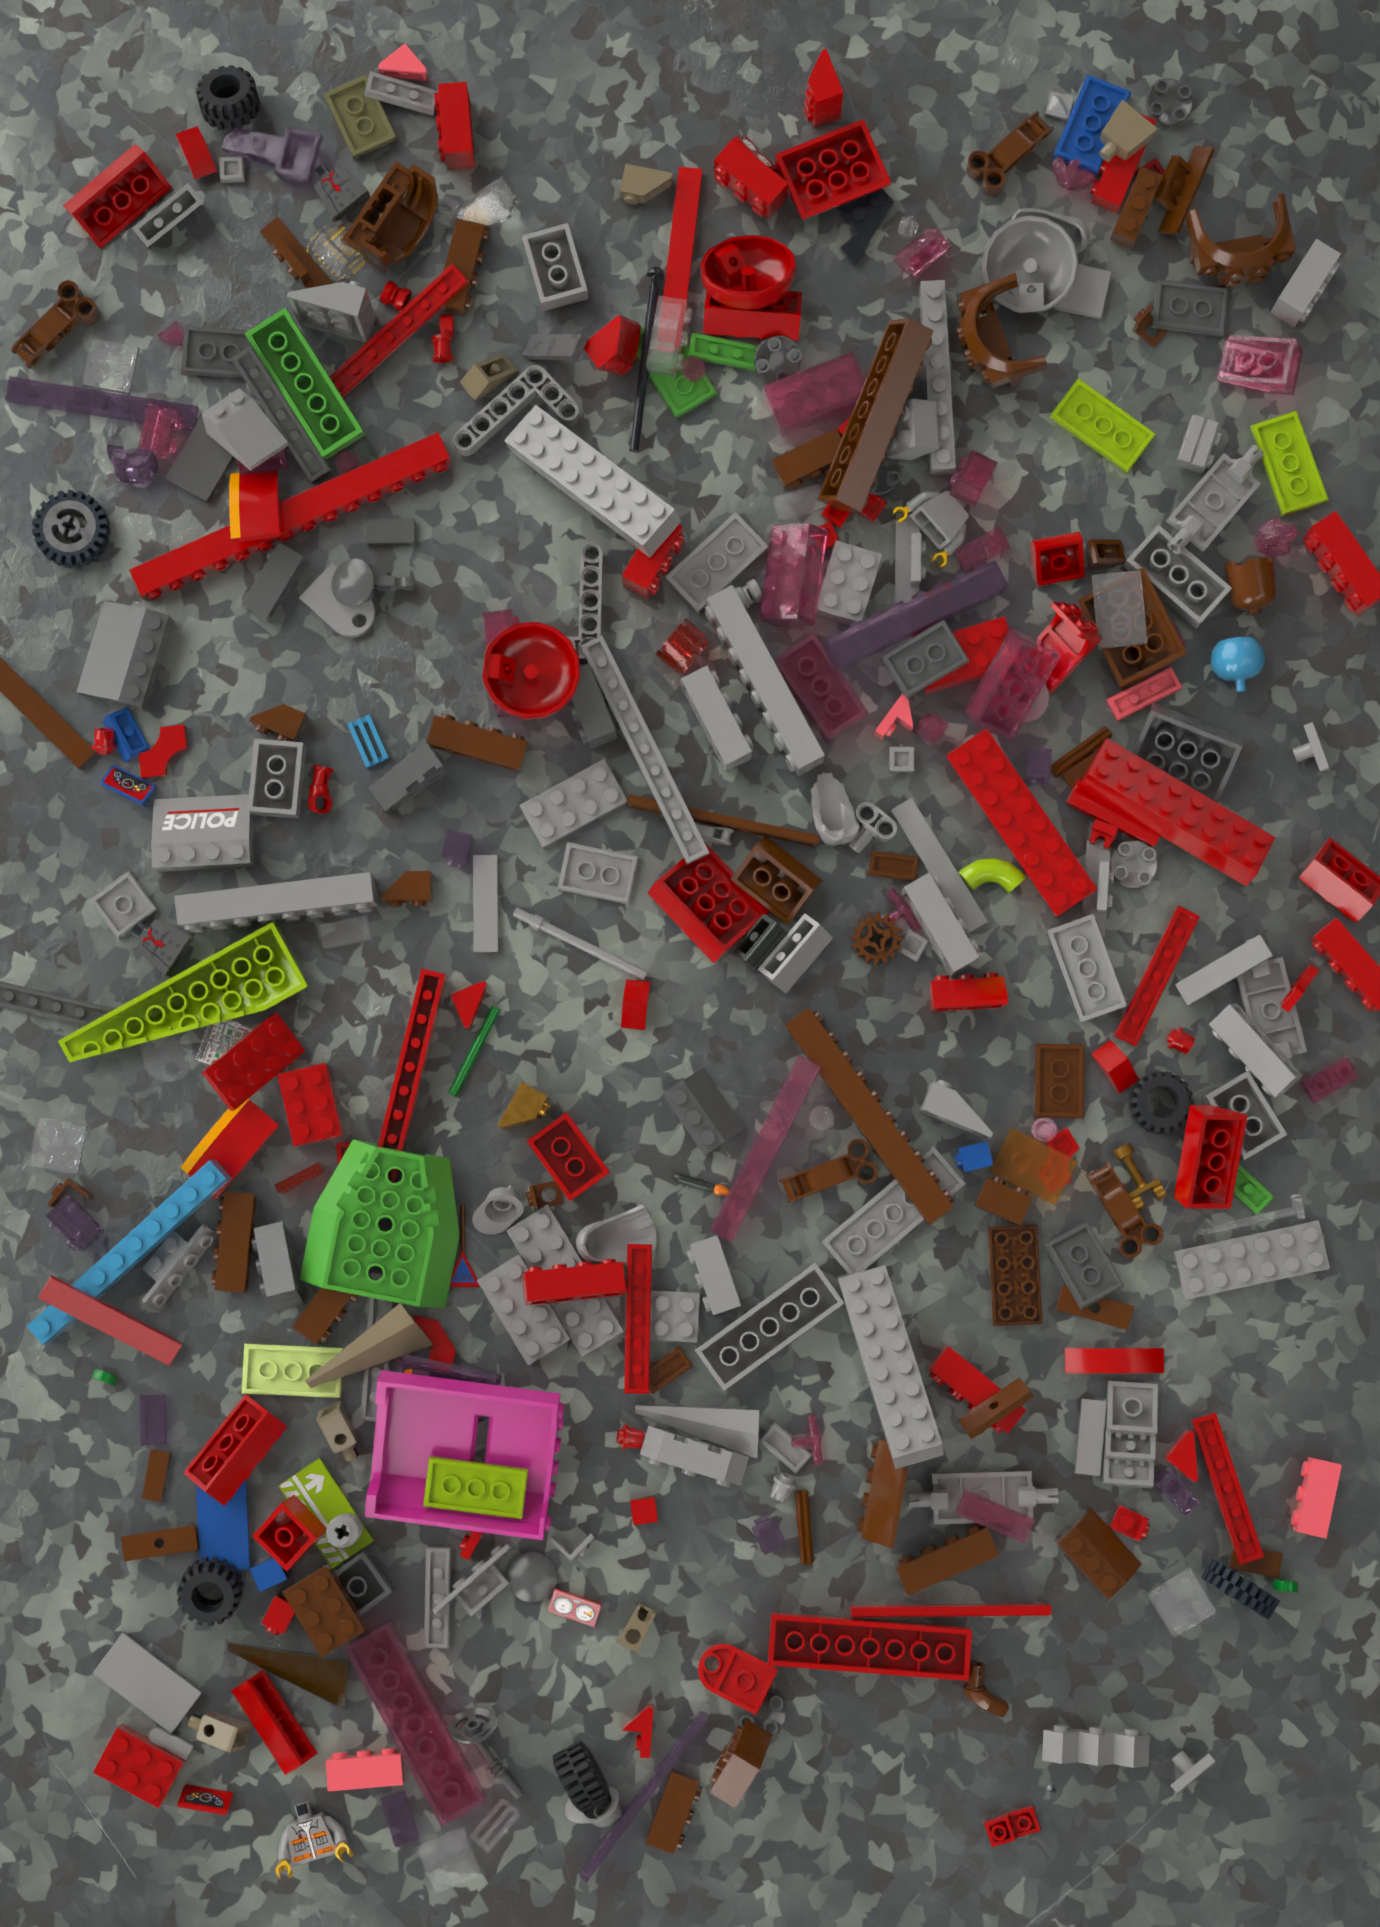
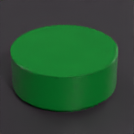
(104, 1377)
(1285, 1585)

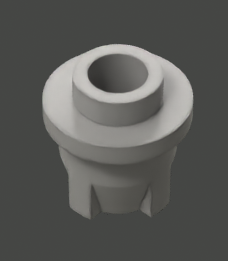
(783, 1487)

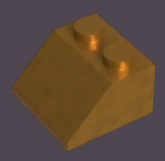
(525, 1107)

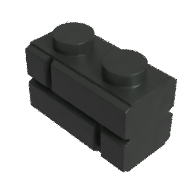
(760, 942)

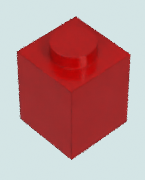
(278, 1616)

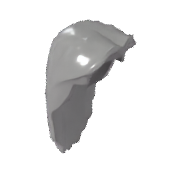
(833, 811)

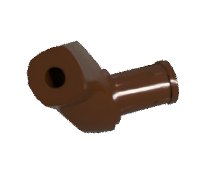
(979, 1694)

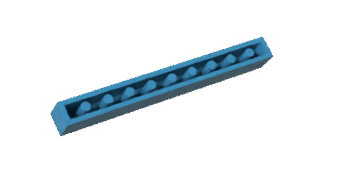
(136, 1245)

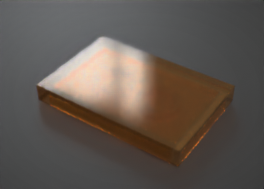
(1033, 1166)

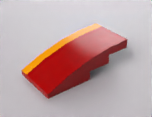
(254, 506)
(232, 1141)

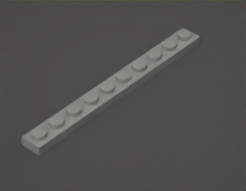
(644, 750)

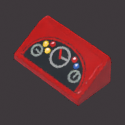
(205, 1799)

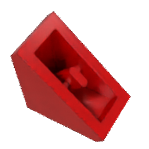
(468, 1002)
(635, 1004)
(1115, 1066)
(1183, 1455)

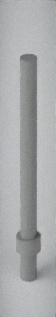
(537, 922)

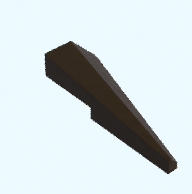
(320, 1676)

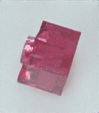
(931, 728)

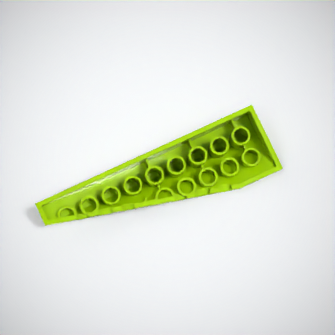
(222, 987)

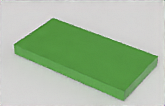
(679, 392)

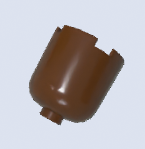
(1251, 584)

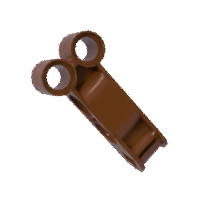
(1008, 153)
(55, 324)
(829, 1174)
(1122, 1210)

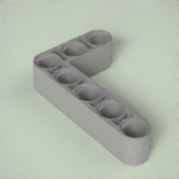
(514, 406)
(587, 591)

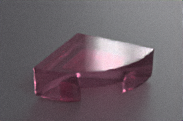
(172, 334)

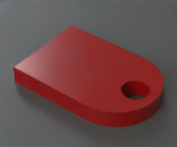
(738, 1678)

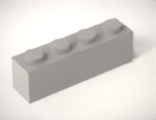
(1255, 1050)

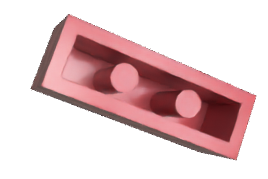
(1316, 1497)
(365, 1769)

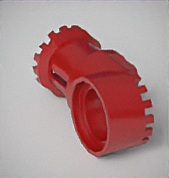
(442, 341)
(320, 788)

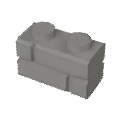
(1197, 444)

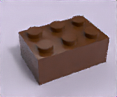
(325, 1610)
(739, 1763)

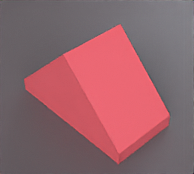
(403, 65)

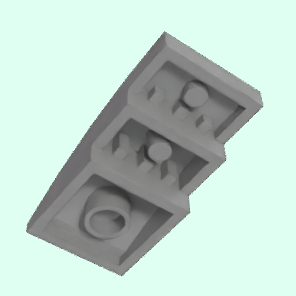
(1130, 1434)

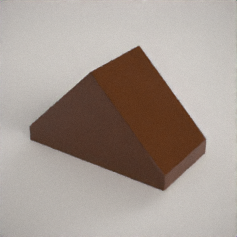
(1104, 553)

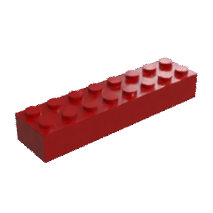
(1176, 812)
(1021, 823)
(869, 1646)

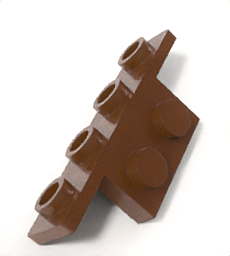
(1180, 187)
(293, 254)

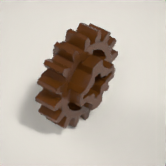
(866, 942)

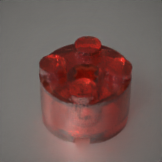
(682, 646)

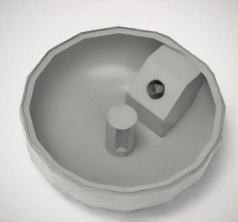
(1039, 256)

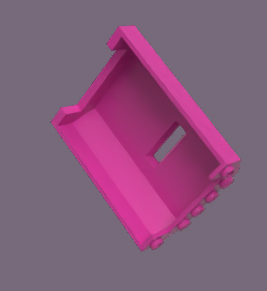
(440, 1419)

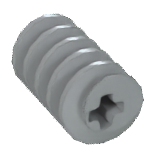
(335, 1533)

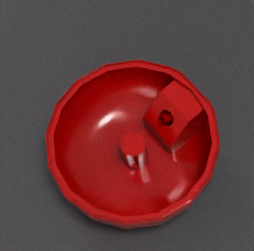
(748, 271)
(531, 670)

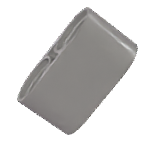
(870, 827)

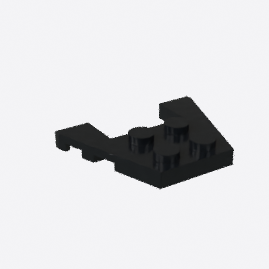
(865, 217)

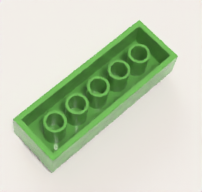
(305, 384)

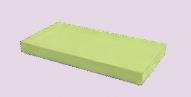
(285, 1369)

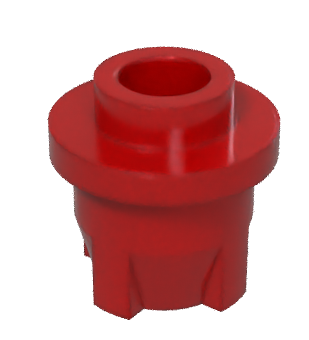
(104, 741)
(1180, 1040)
(630, 1437)

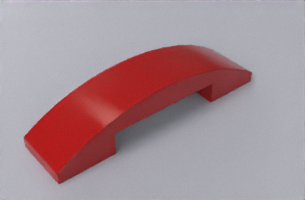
(1114, 1360)

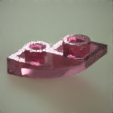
(982, 548)
(1329, 1079)

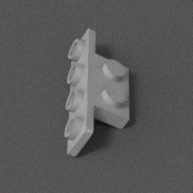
(908, 559)
(1098, 869)
(173, 1263)
(479, 1587)

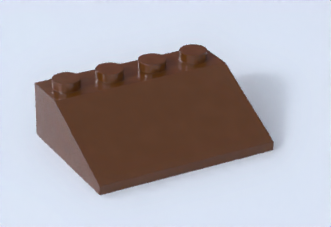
(1163, 644)
(883, 1499)

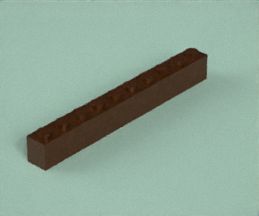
(870, 1117)

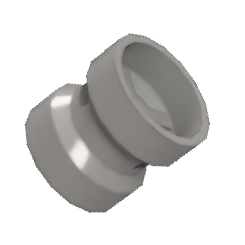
(754, 592)

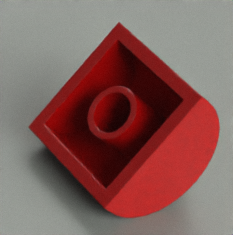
(1057, 558)

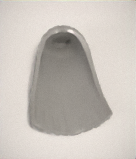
(1073, 226)
(610, 1236)

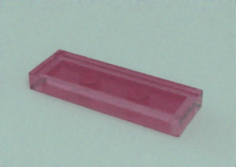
(994, 1516)

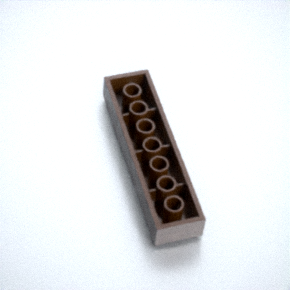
(875, 415)

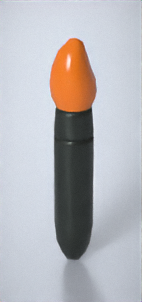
(701, 1184)

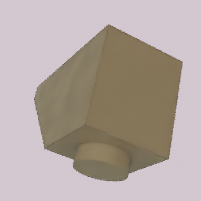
(643, 183)
(488, 376)

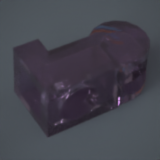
(1176, 1491)

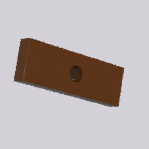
(1108, 1312)
(995, 1408)
(145, 1544)

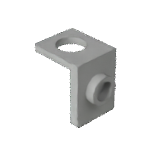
(580, 1550)

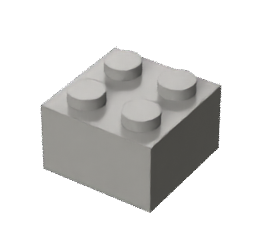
(915, 431)

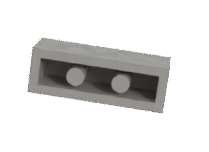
(167, 215)
(795, 953)
(713, 1275)

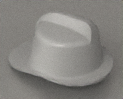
(497, 1211)
(600, 1815)

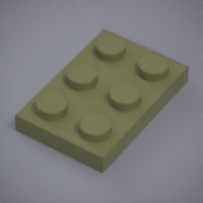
(359, 117)

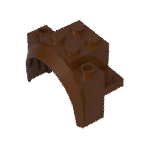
(393, 221)
(1241, 258)
(985, 339)

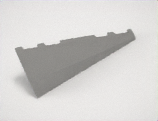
(724, 1426)

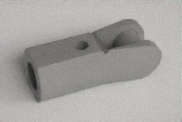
(707, 833)
(172, 1743)

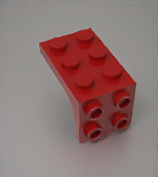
(1071, 638)

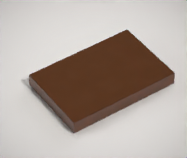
(1059, 1081)

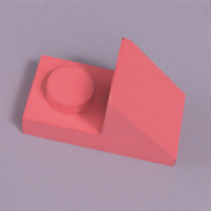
(899, 712)

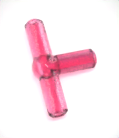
(903, 910)
(813, 1440)

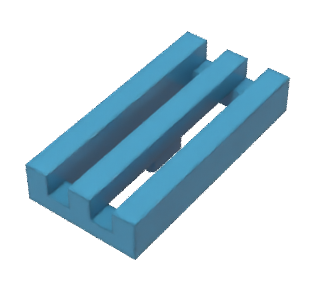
(359, 722)

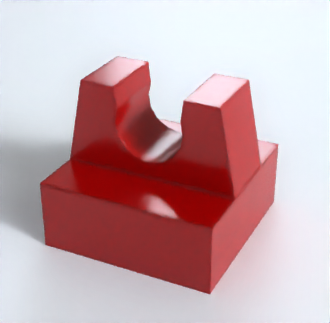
(1103, 830)

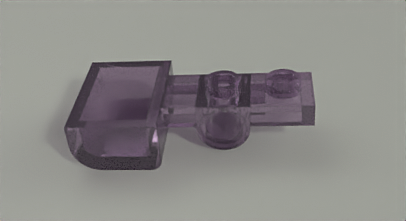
(293, 154)

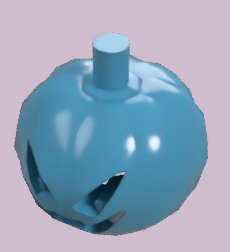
(1237, 660)

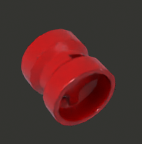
(395, 295)

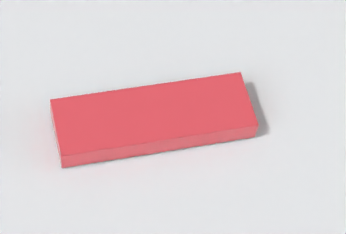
(1144, 694)

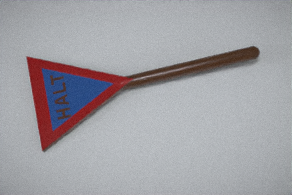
(463, 1273)

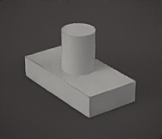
(1312, 749)
(1190, 1770)

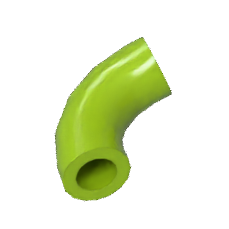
(994, 871)

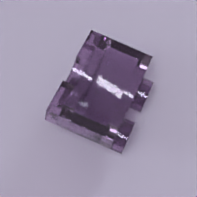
(134, 467)

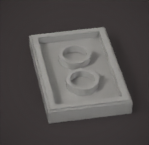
(598, 873)

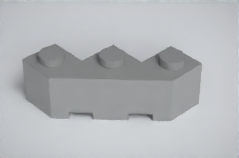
(694, 1456)
(1096, 1746)

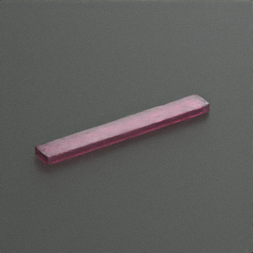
(765, 1148)

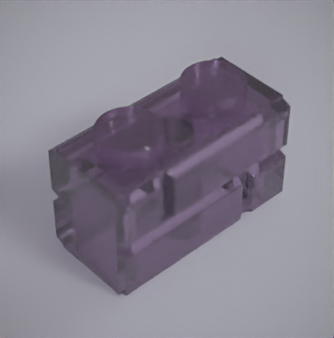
(74, 1223)

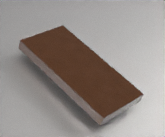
(1015, 1275)

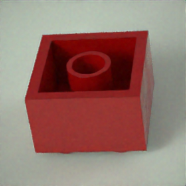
(290, 1532)

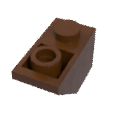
(281, 721)
(410, 887)

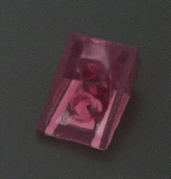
(1261, 363)

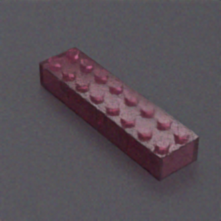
(415, 1723)

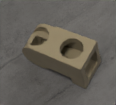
(637, 1627)

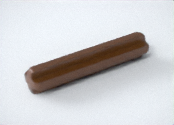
(1080, 751)
(804, 1527)

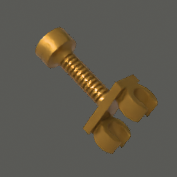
(1125, 1153)

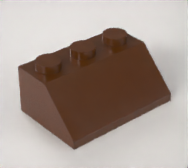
(776, 879)
(1098, 1553)

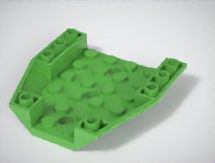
(413, 1254)

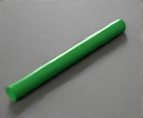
(474, 1051)

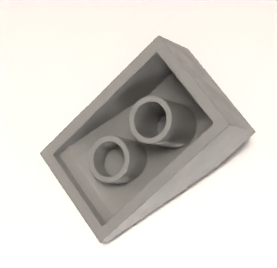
(243, 429)
(948, 1106)

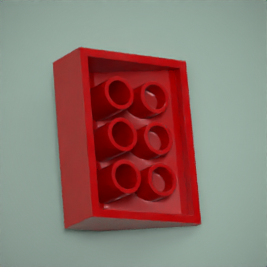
(832, 169)
(707, 904)

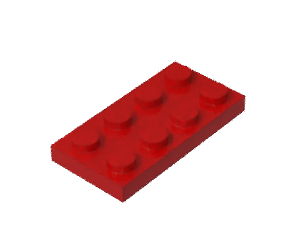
(253, 1061)

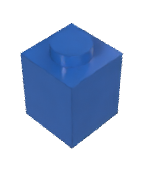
(973, 1157)
(268, 1574)

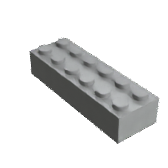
(769, 1326)

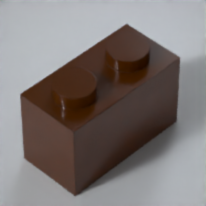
(1003, 1201)

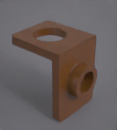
(1142, 320)
(61, 1189)
(535, 1198)

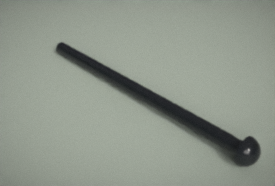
(655, 289)

